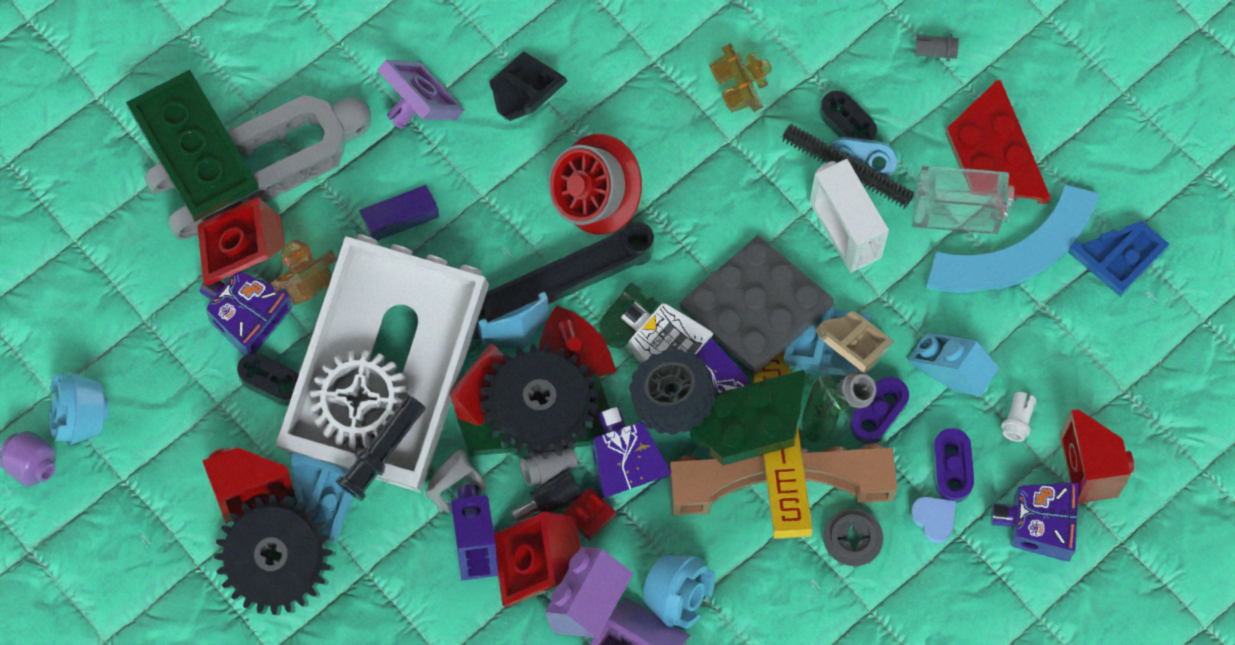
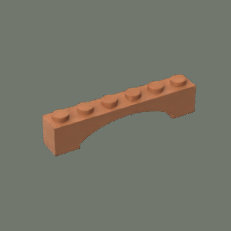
(861, 472)

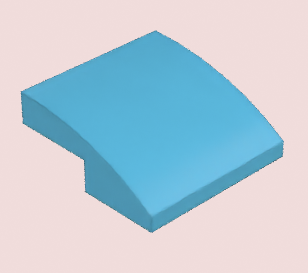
(817, 357)

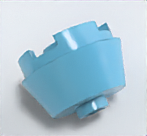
(76, 408)
(677, 589)

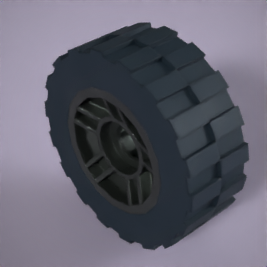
(667, 373)

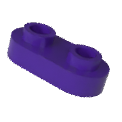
(879, 412)
(953, 467)

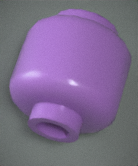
(28, 458)

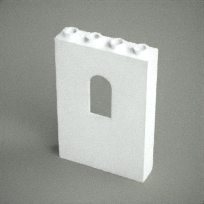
(360, 292)

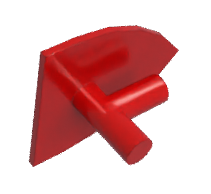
(577, 338)

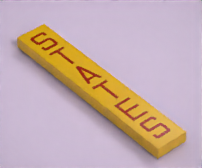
(786, 476)

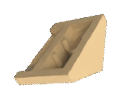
(855, 340)

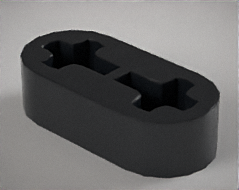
(852, 116)
(273, 371)

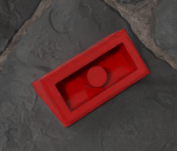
(467, 392)

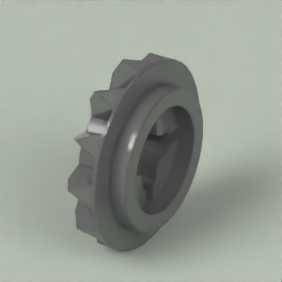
(864, 526)

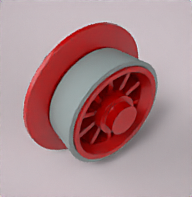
(596, 184)

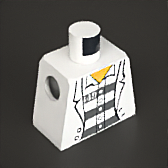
(663, 331)

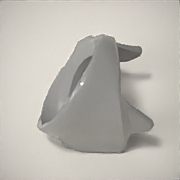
(450, 472)

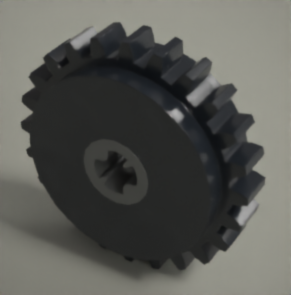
(525, 421)
(248, 550)

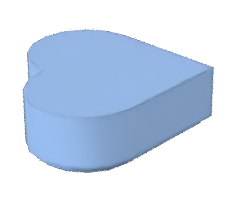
(935, 518)

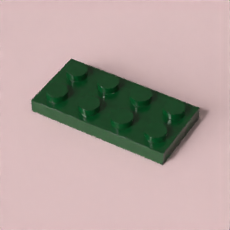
(192, 145)

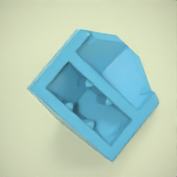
(516, 327)

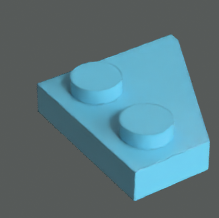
(318, 488)

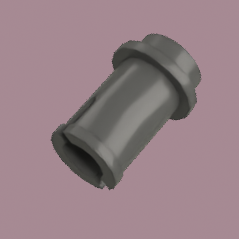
(937, 46)

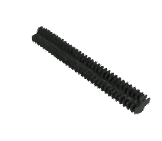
(864, 173)

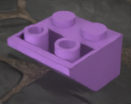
(638, 626)

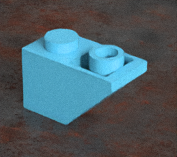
(955, 362)

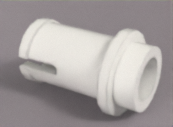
(1016, 425)

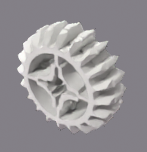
(361, 382)

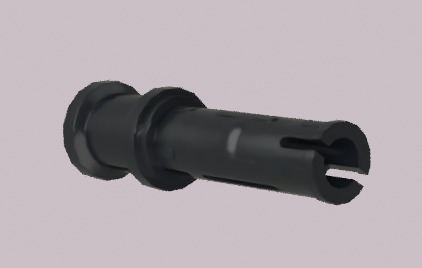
(372, 460)

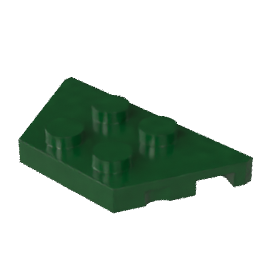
(753, 419)

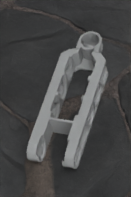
(339, 123)

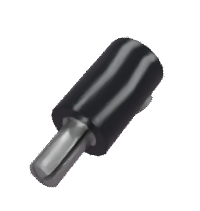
(549, 496)

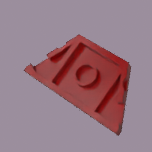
(992, 140)

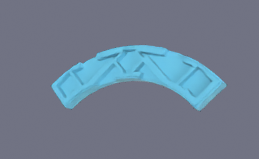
(1021, 260)

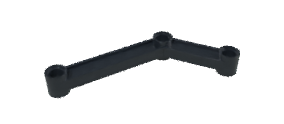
(571, 272)

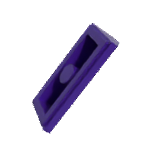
(399, 213)

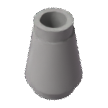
(857, 389)
(540, 471)

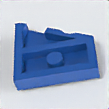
(1120, 256)

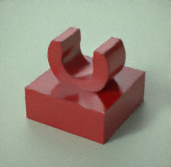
(591, 513)

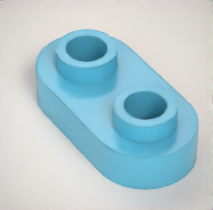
(866, 151)

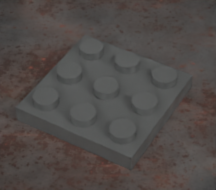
(757, 304)

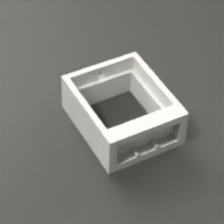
(848, 215)

